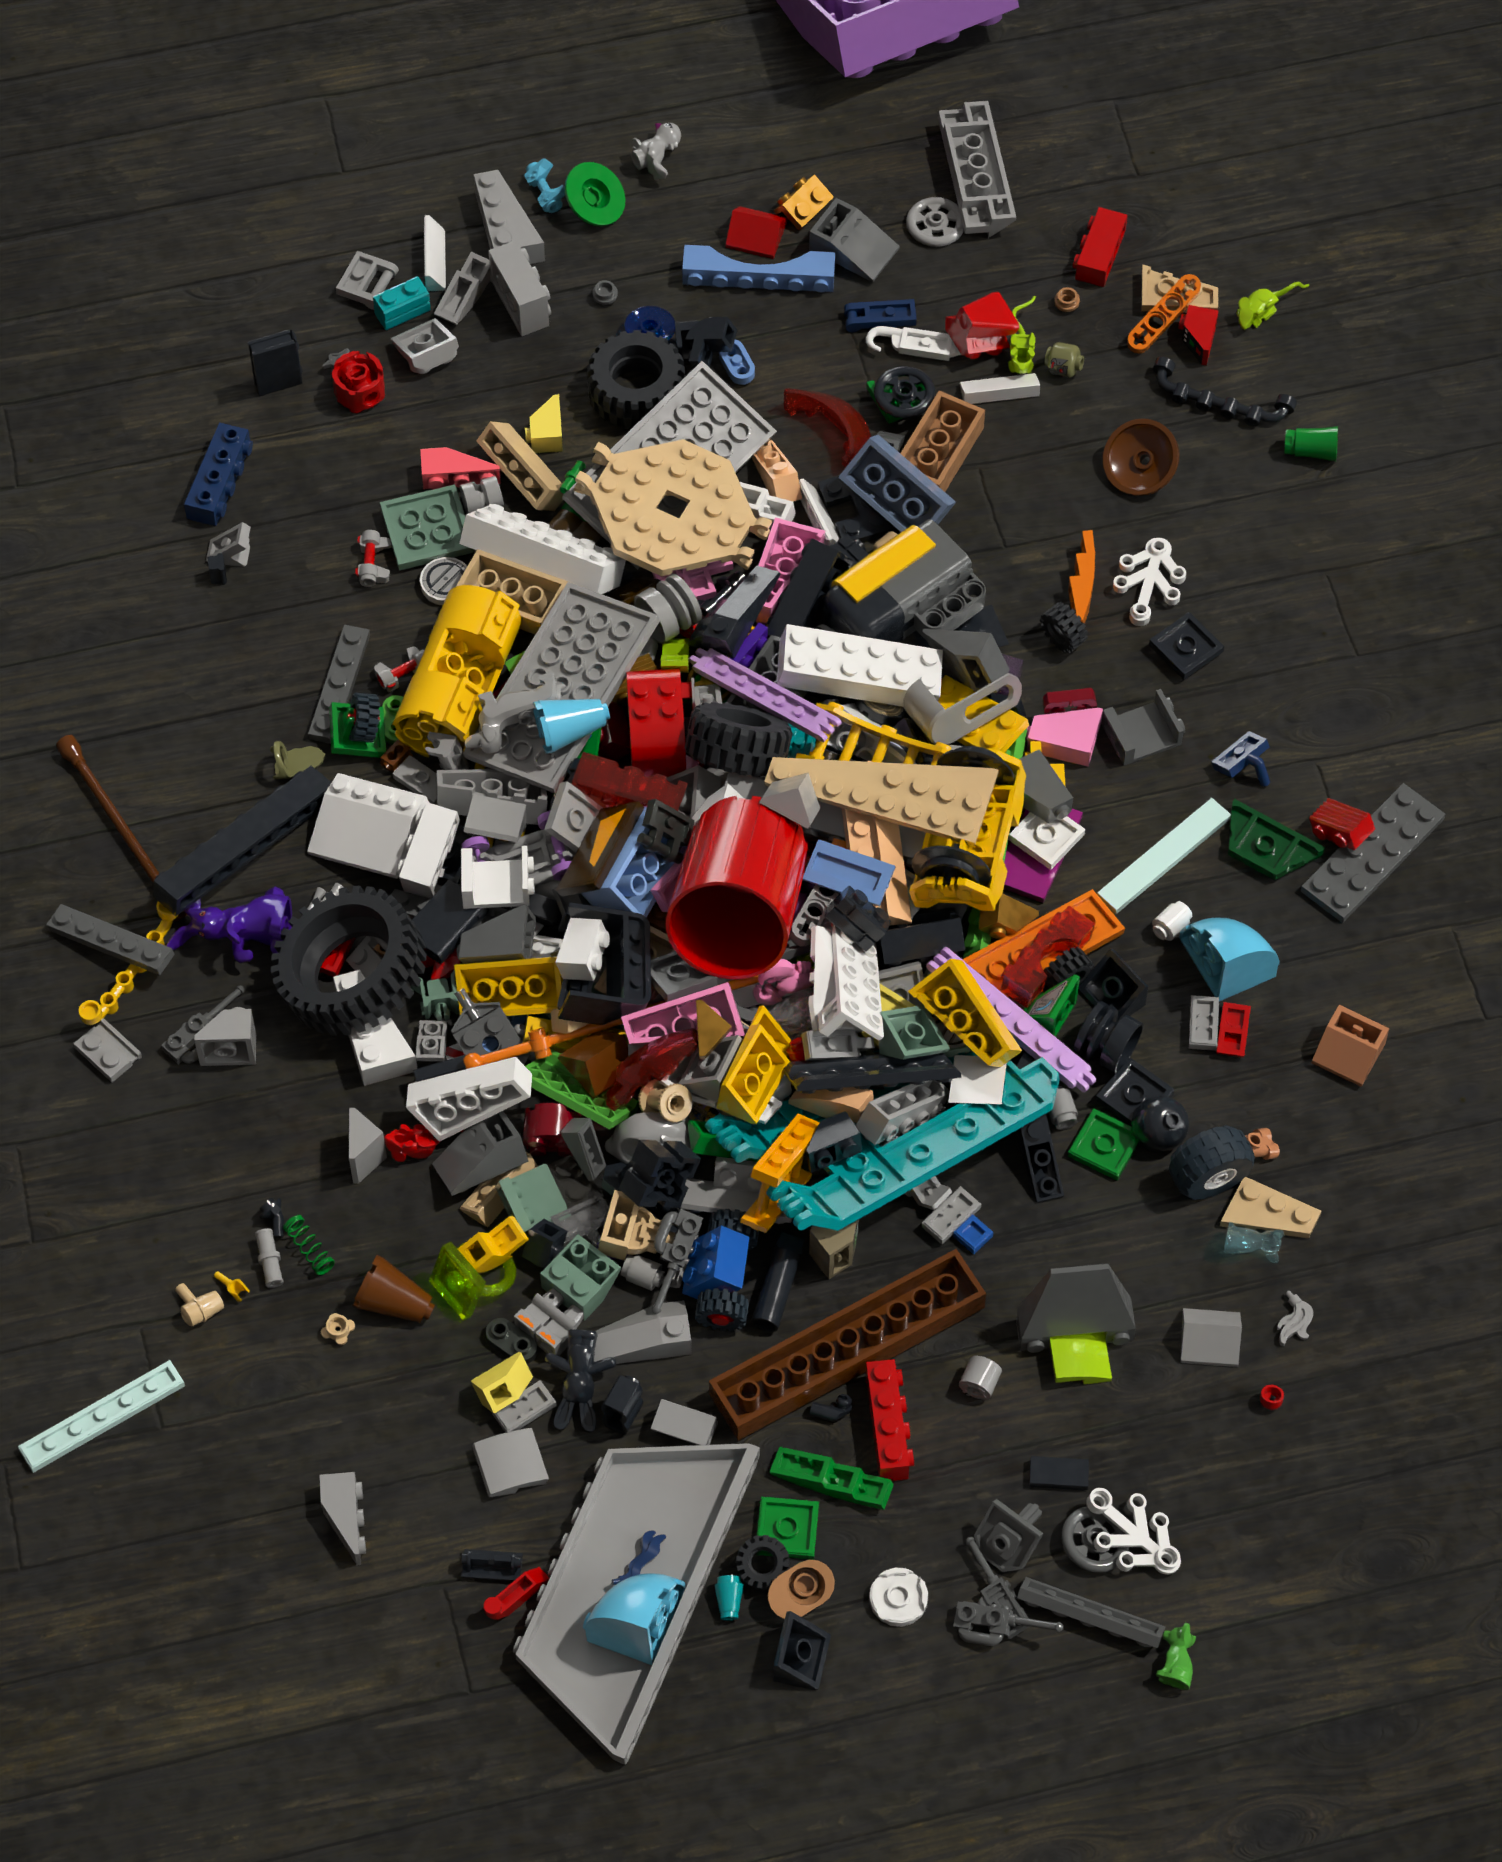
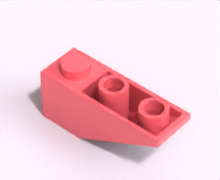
(449, 467)

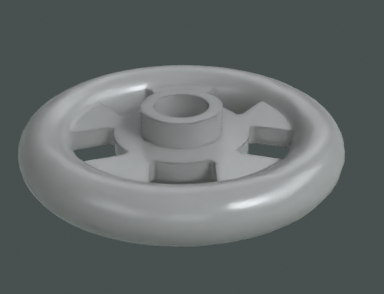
(925, 236)

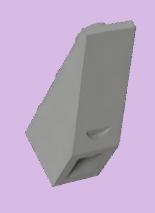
(340, 1506)

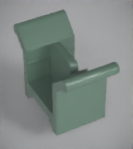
(439, 997)

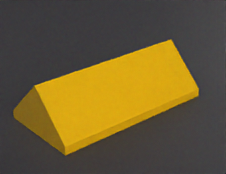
(518, 984)

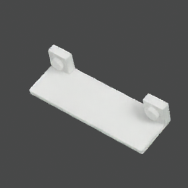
(856, 988)

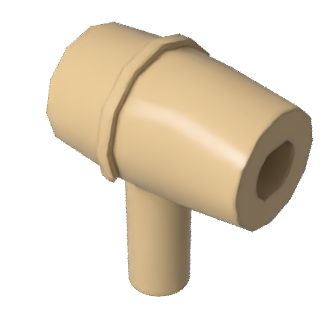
(200, 1308)

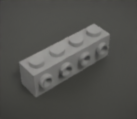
(902, 1110)

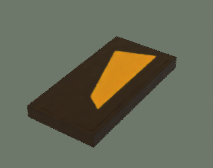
(600, 848)

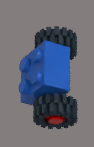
(718, 1271)

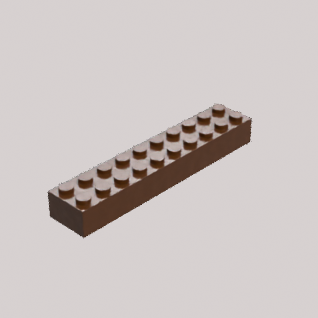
(843, 1343)

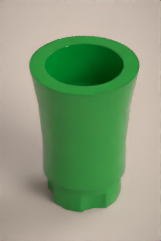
(1312, 442)

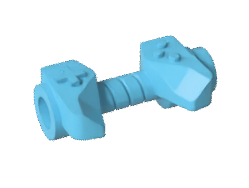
(536, 176)

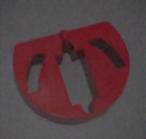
(1080, 698)

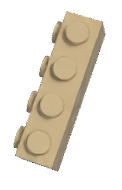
(521, 465)

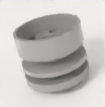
(673, 604)

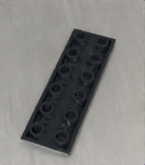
(867, 1071)

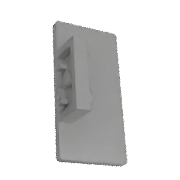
(730, 1189)

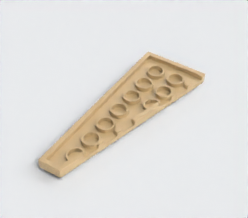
(921, 797)

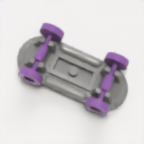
(549, 854)

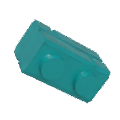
(401, 303)

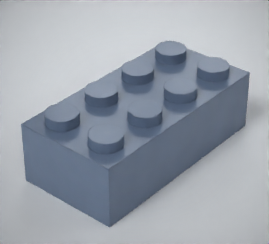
(895, 486)

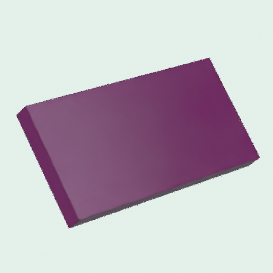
(1026, 874)

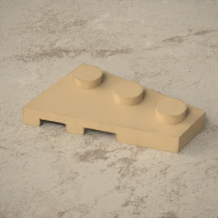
(1156, 285)
(1267, 1209)

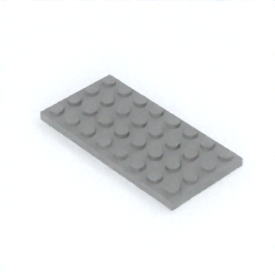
(696, 410)
(589, 648)

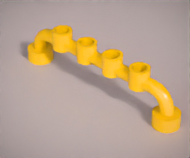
(90, 1010)

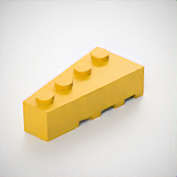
(966, 1011)

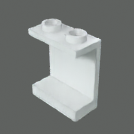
(496, 882)

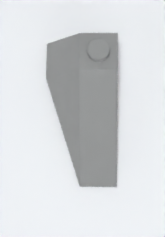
(646, 1335)

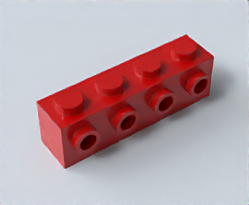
(887, 1419)

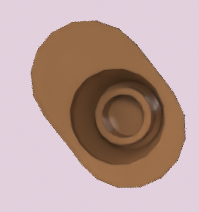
(801, 1588)

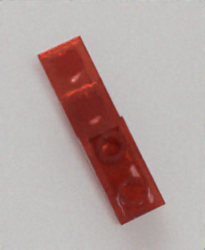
(654, 1059)

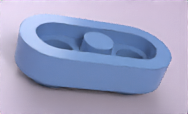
(738, 364)

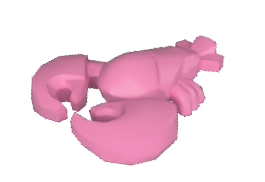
(788, 979)

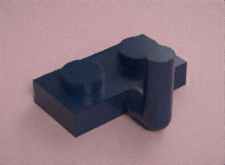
(1242, 753)

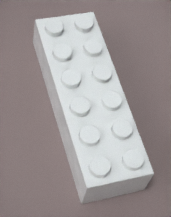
(542, 548)
(855, 665)

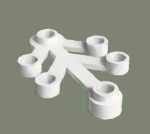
(1150, 576)
(1136, 1535)

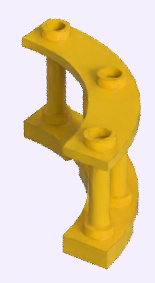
(886, 733)

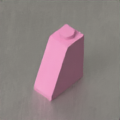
(1066, 734)

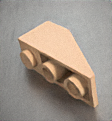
(777, 473)

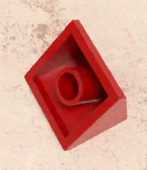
(755, 232)

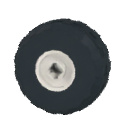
(1211, 1162)

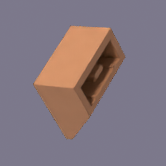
(1350, 1045)

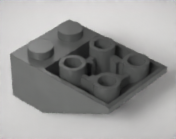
(854, 239)
(969, 656)
(481, 1154)

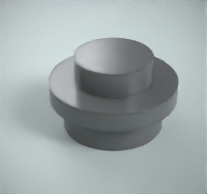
(605, 292)

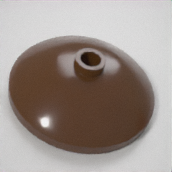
(1128, 448)

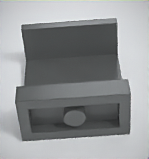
(1143, 729)

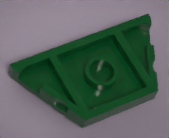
(1267, 843)

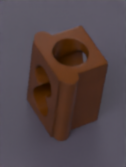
(388, 757)

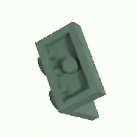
(531, 1196)

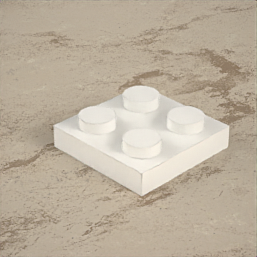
(1045, 840)

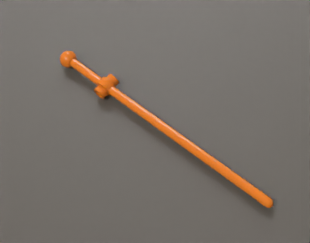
(541, 1043)

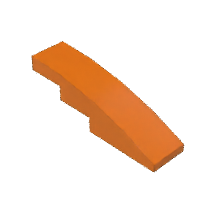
(1081, 585)

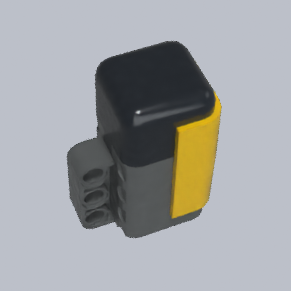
(906, 588)

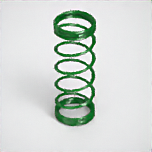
(291, 1229)

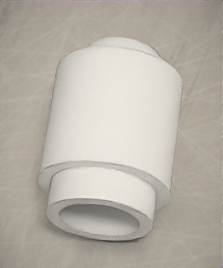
(1171, 921)

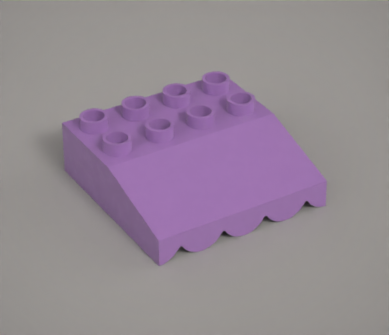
(868, 32)

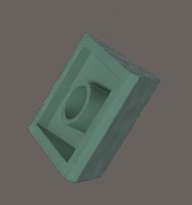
(910, 1033)

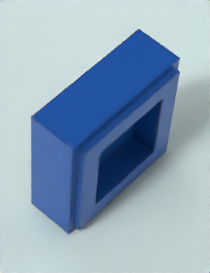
(973, 1234)

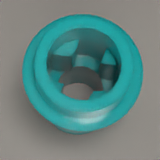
(729, 1596)

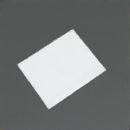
(978, 1081)

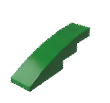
(830, 1478)

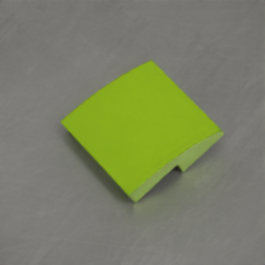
(1080, 1358)

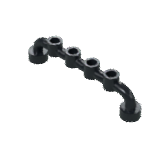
(1229, 406)

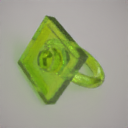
(462, 1283)

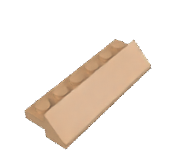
(883, 842)

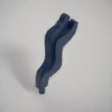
(649, 1550)

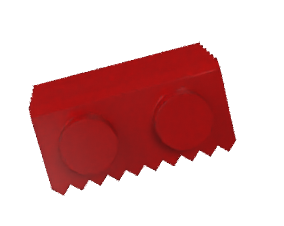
(1341, 824)

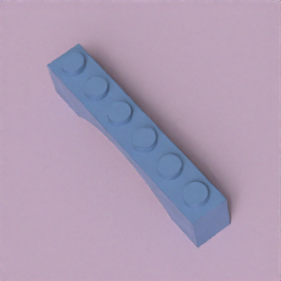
(809, 272)

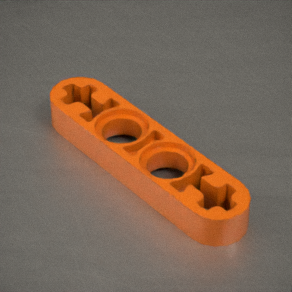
(1166, 315)

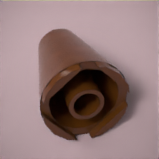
(392, 1293)

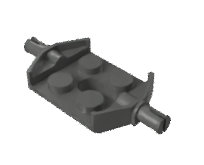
(483, 1021)

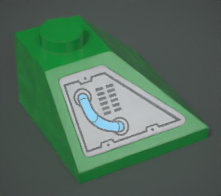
(1055, 1005)

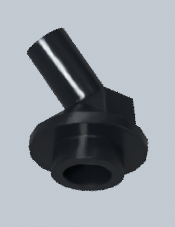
(272, 1211)

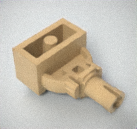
(629, 1229)

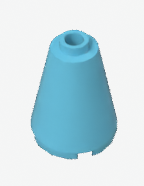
(568, 720)

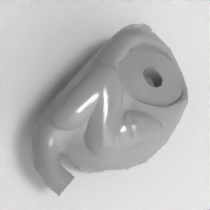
(644, 1127)

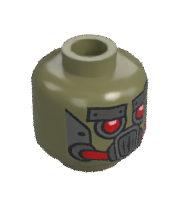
(1064, 359)

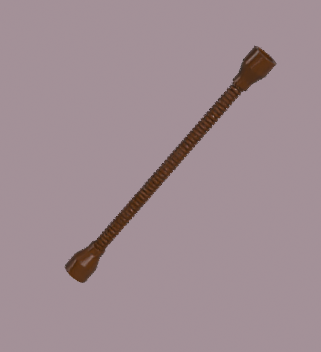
(71, 751)

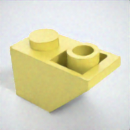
(503, 1383)

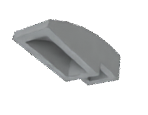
(464, 289)

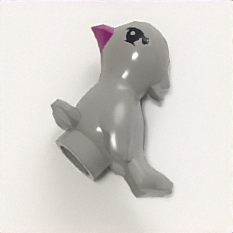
(651, 151)

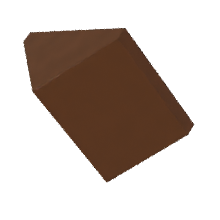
(596, 1060)

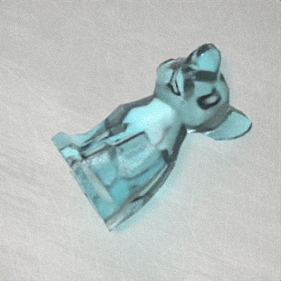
(1247, 1240)

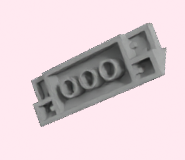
(977, 168)

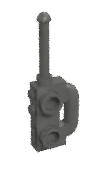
(179, 1043)
(677, 1251)
(997, 1591)
(996, 1618)

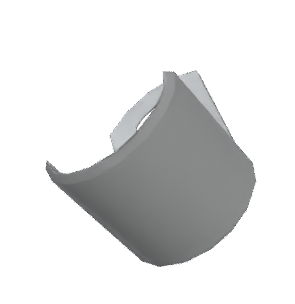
(952, 724)

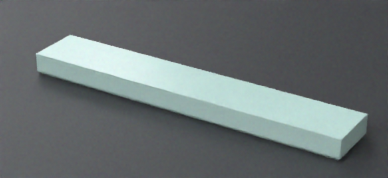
(1163, 855)
(101, 1416)

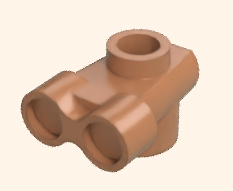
(1262, 1144)

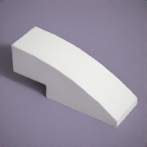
(767, 506)

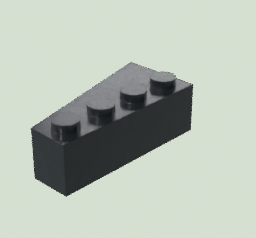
(808, 587)

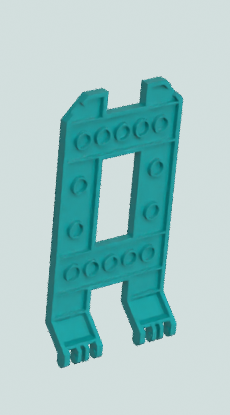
(888, 1171)

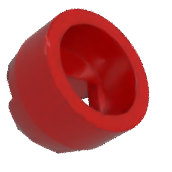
(1266, 1395)

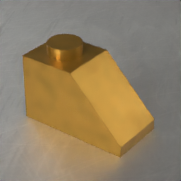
(1006, 918)

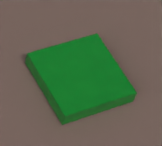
(1104, 1144)
(791, 1523)

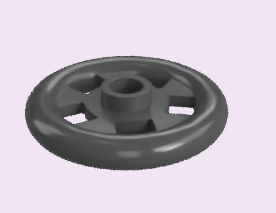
(1078, 1554)

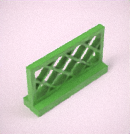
(556, 1082)

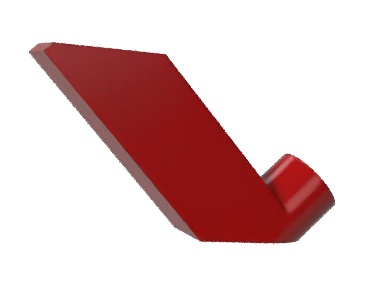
(515, 1594)

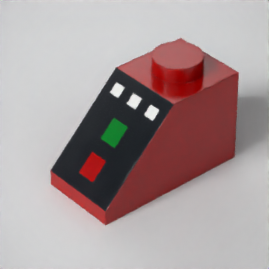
(1199, 331)

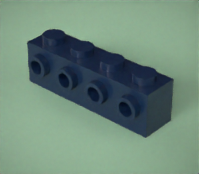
(218, 474)

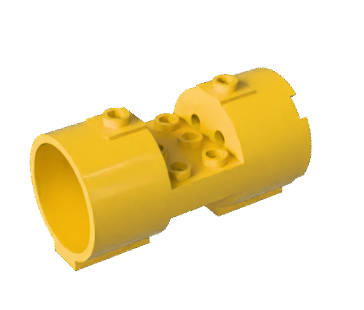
(458, 665)

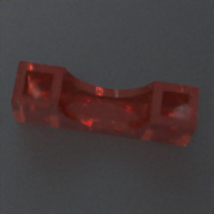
(1026, 977)

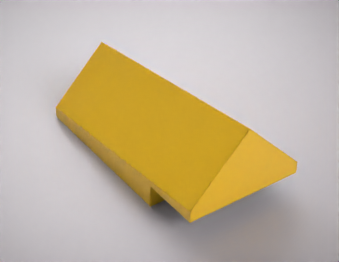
(755, 1069)

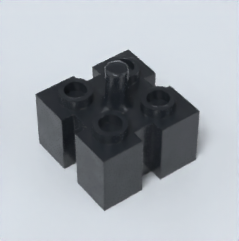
(659, 1173)

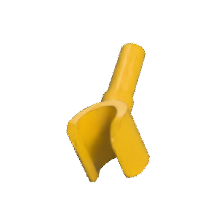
(234, 1287)

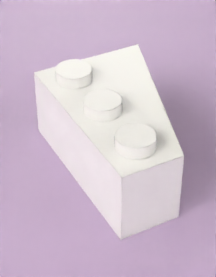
(428, 849)

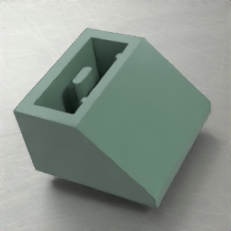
(580, 1275)

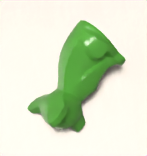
(1178, 1665)

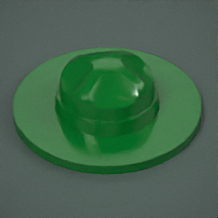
(595, 194)

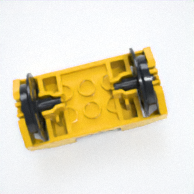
(964, 873)

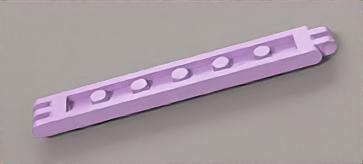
(764, 693)
(1027, 1031)

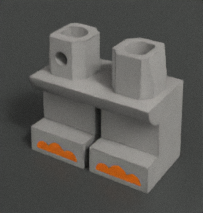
(547, 1323)

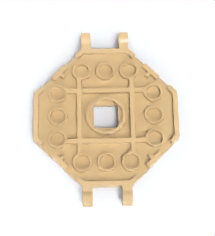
(642, 534)

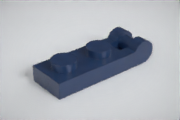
(880, 313)

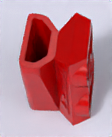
(982, 326)

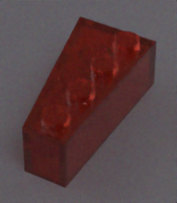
(620, 786)

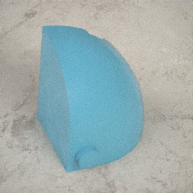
(1229, 955)
(635, 1615)

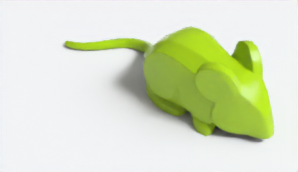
(1260, 305)
(1022, 347)

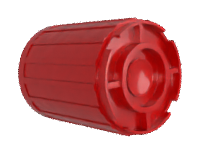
(737, 889)

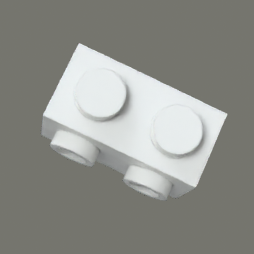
(582, 949)

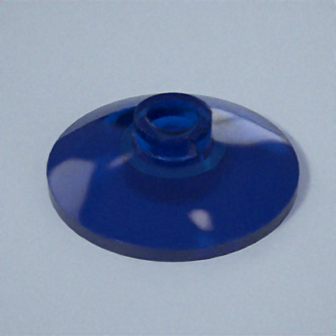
(651, 319)

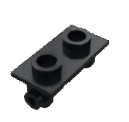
(491, 1565)

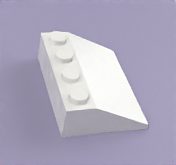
(365, 824)

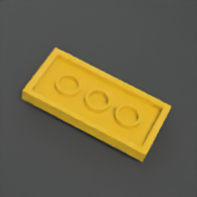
(993, 735)

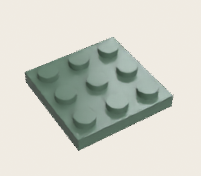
(425, 526)

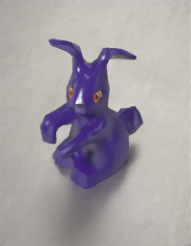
(257, 921)

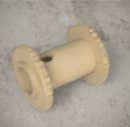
(671, 1101)

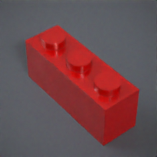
(1100, 246)

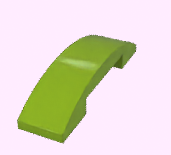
(675, 654)

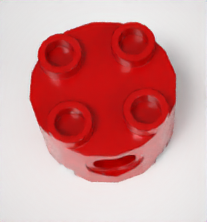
(358, 381)

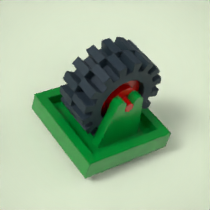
(358, 726)

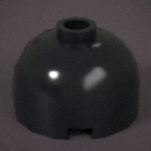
(1160, 1124)

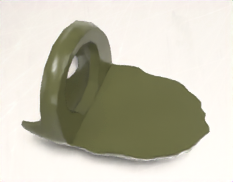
(295, 760)

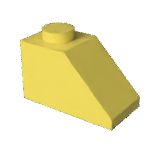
(545, 428)

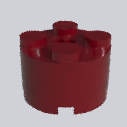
(544, 1129)

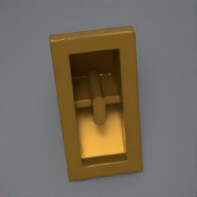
(711, 1029)

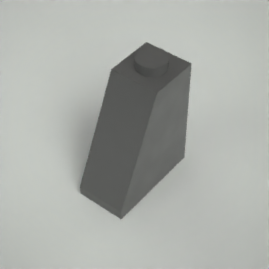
(1043, 790)
(500, 938)

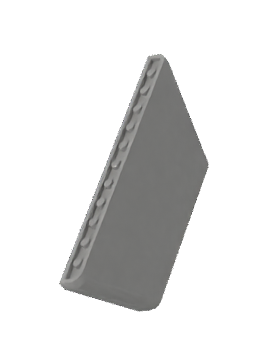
(670, 1490)

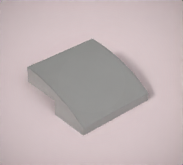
(510, 1462)

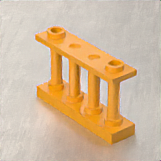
(780, 1164)

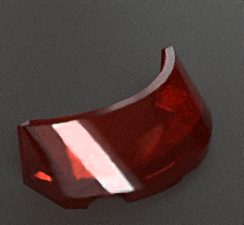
(837, 411)

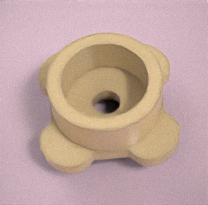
(334, 1321)

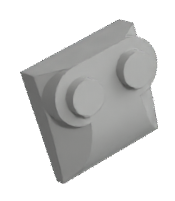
(426, 346)

